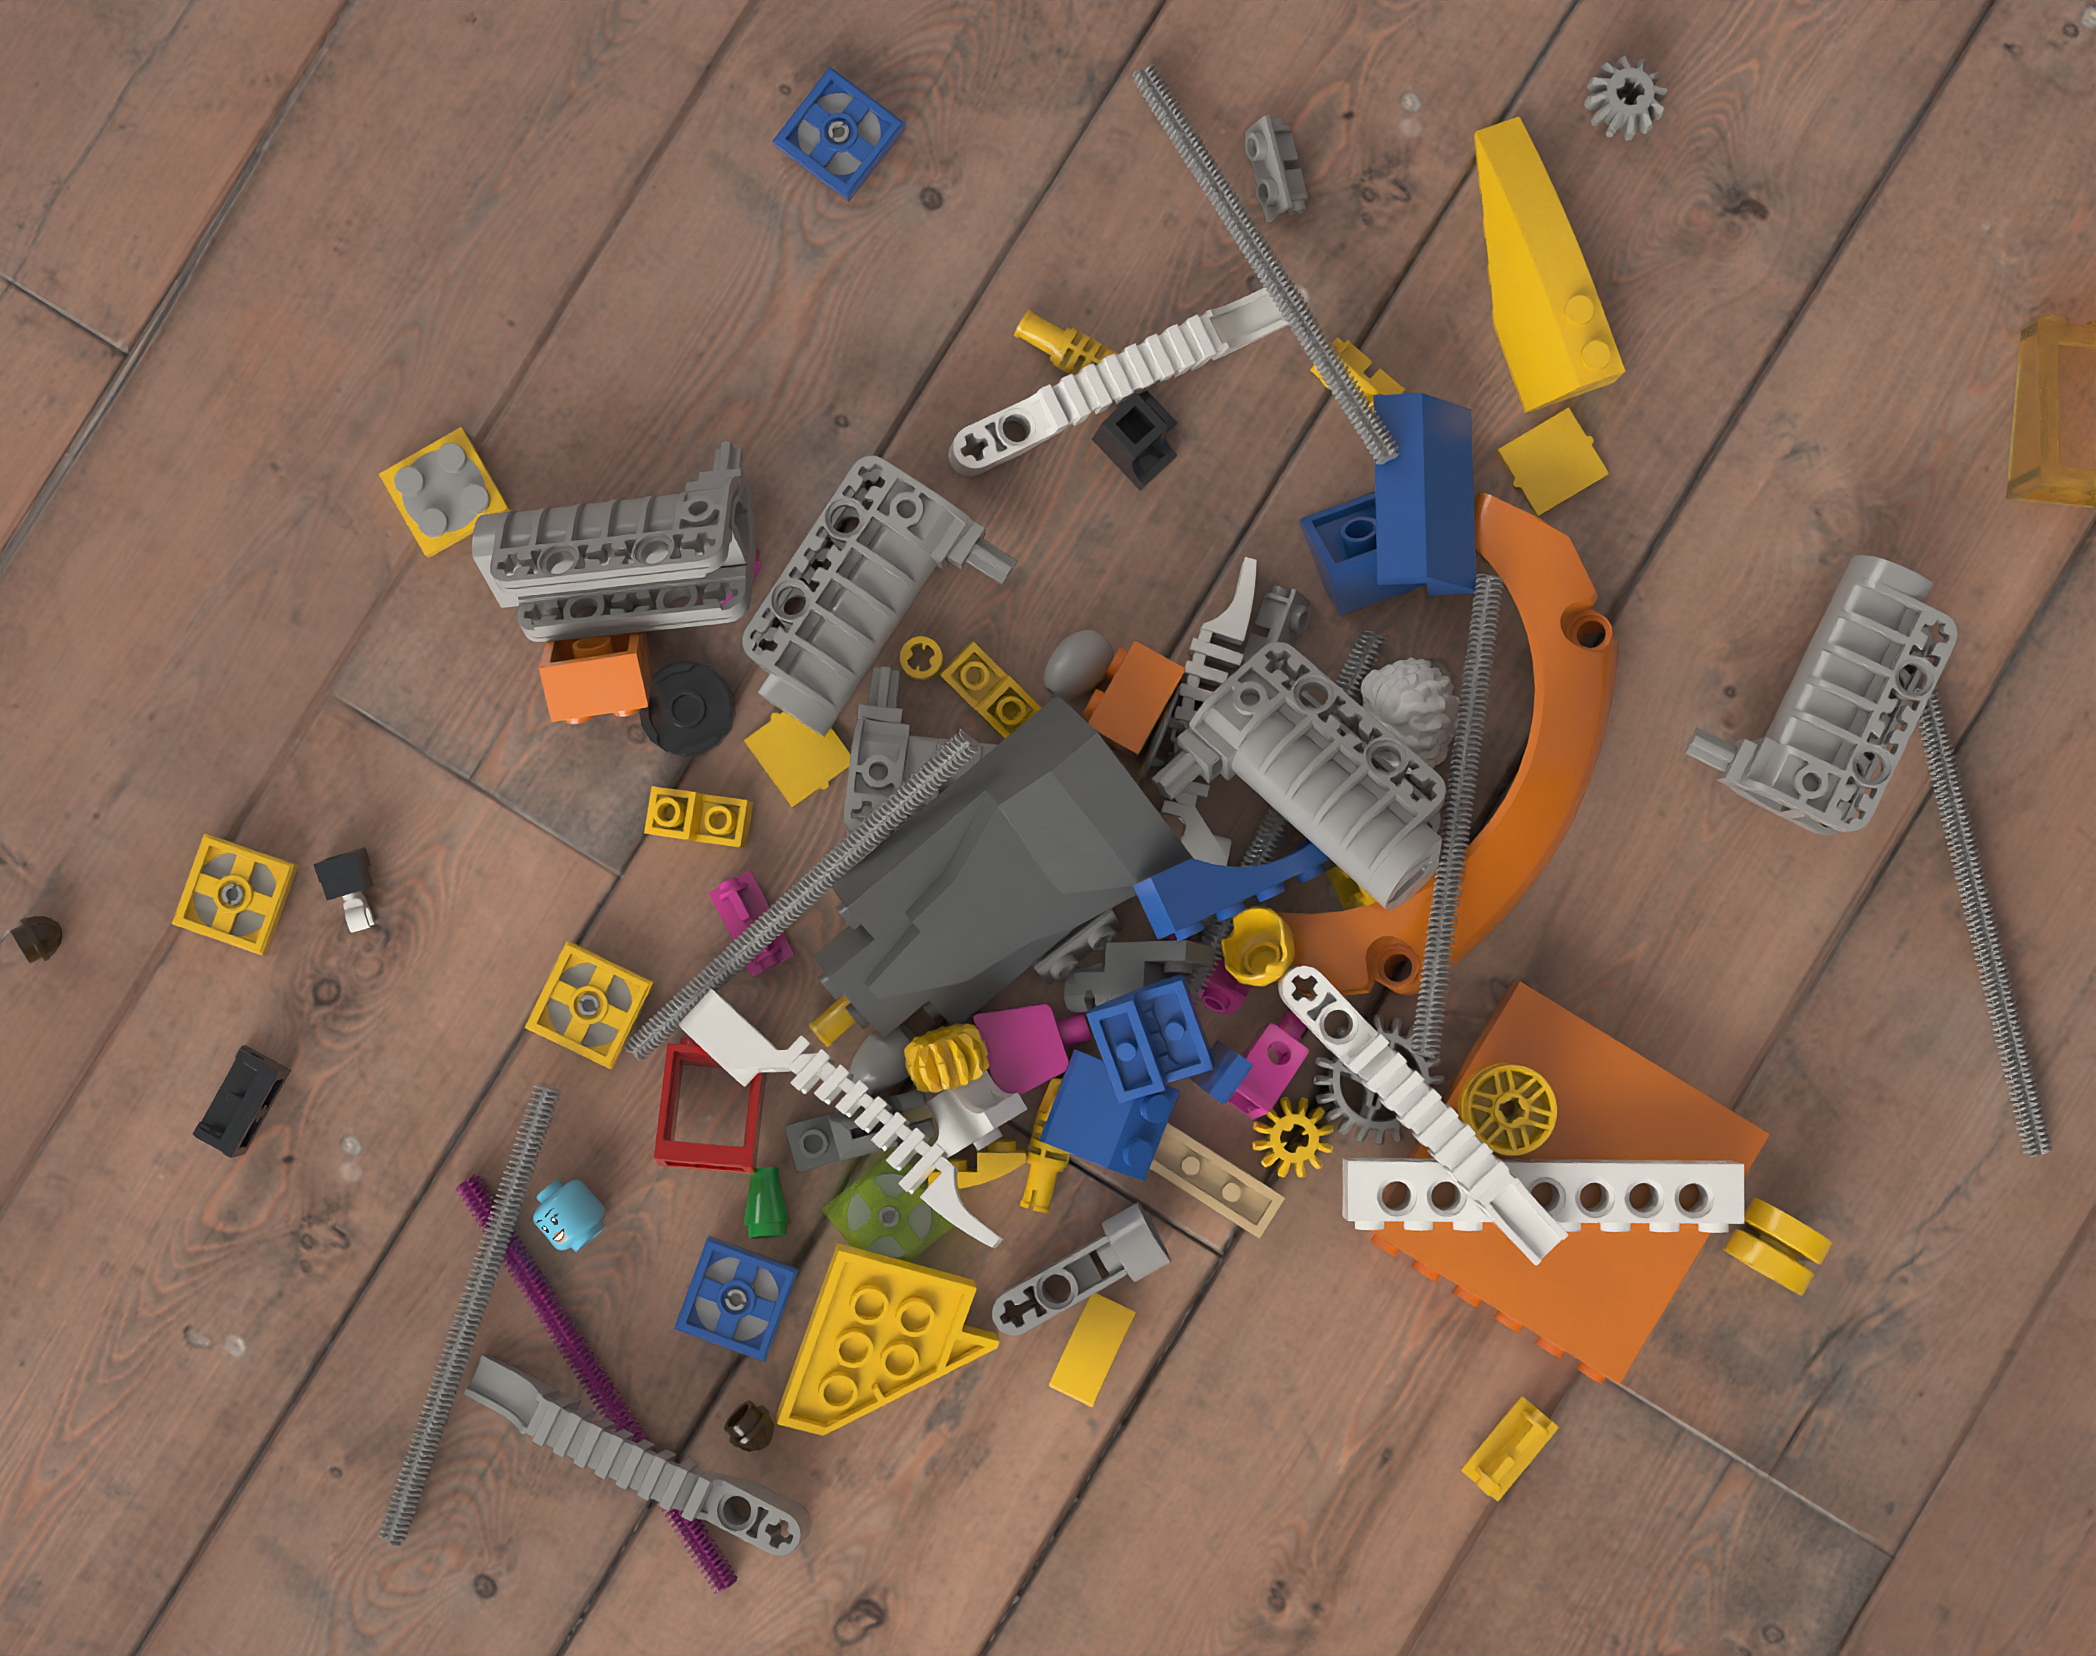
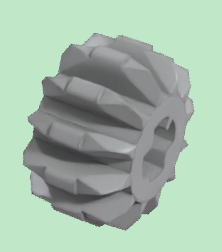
(1638, 86)

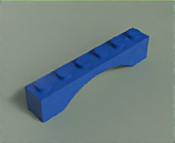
(1197, 889)

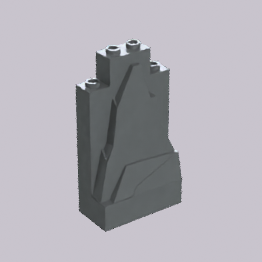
(993, 875)

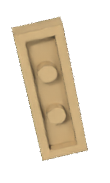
(1215, 1181)

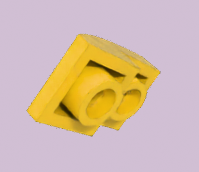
(989, 690)
(699, 817)
(992, 1162)
(1092, 1349)

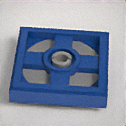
(839, 134)
(736, 1298)

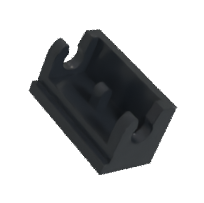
(242, 1102)

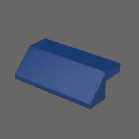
(1426, 495)

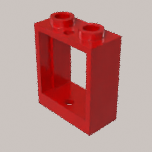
(700, 1155)

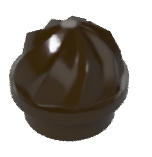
(38, 937)
(750, 1427)

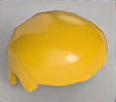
(1258, 947)

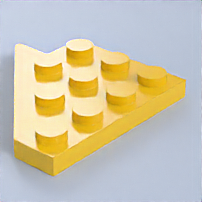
(876, 1337)

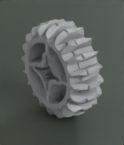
(1370, 1100)

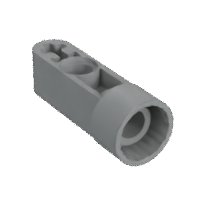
(1126, 1248)

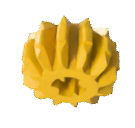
(946, 1058)
(1298, 1152)

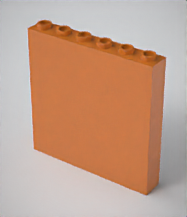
(1596, 1287)

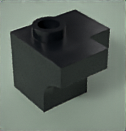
(1137, 438)

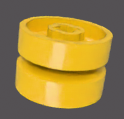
(1529, 1094)
(1779, 1246)

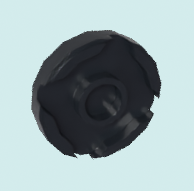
(703, 717)

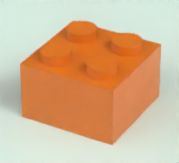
(596, 676)
(1134, 698)

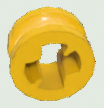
(906, 656)

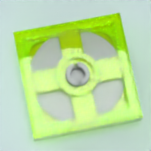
(884, 1217)

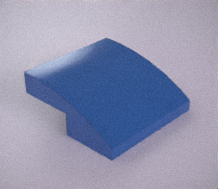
(1150, 1038)

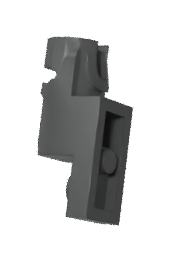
(1130, 968)
(839, 1138)

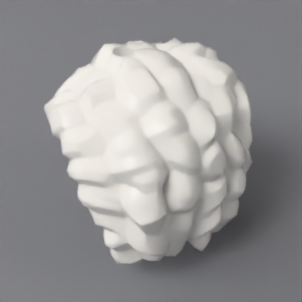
(1413, 706)

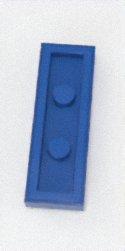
(1227, 1075)

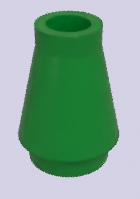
(766, 1206)

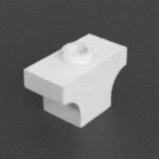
(973, 1114)

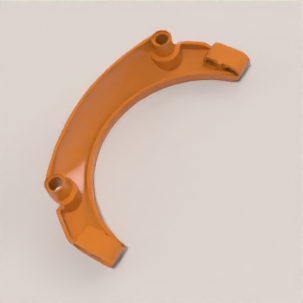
(1562, 750)

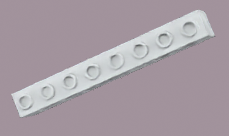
(1718, 1184)

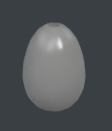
(1077, 664)
(882, 1060)

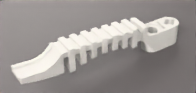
(746, 1052)

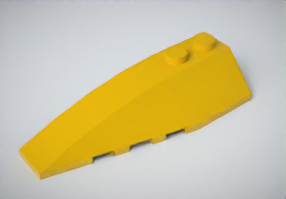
(1538, 277)

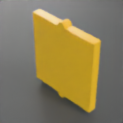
(1552, 462)
(798, 756)

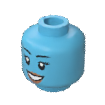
(569, 1214)

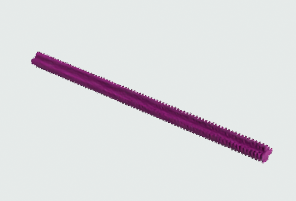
(590, 1372)

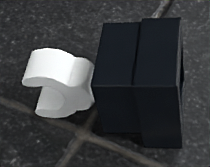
(346, 877)

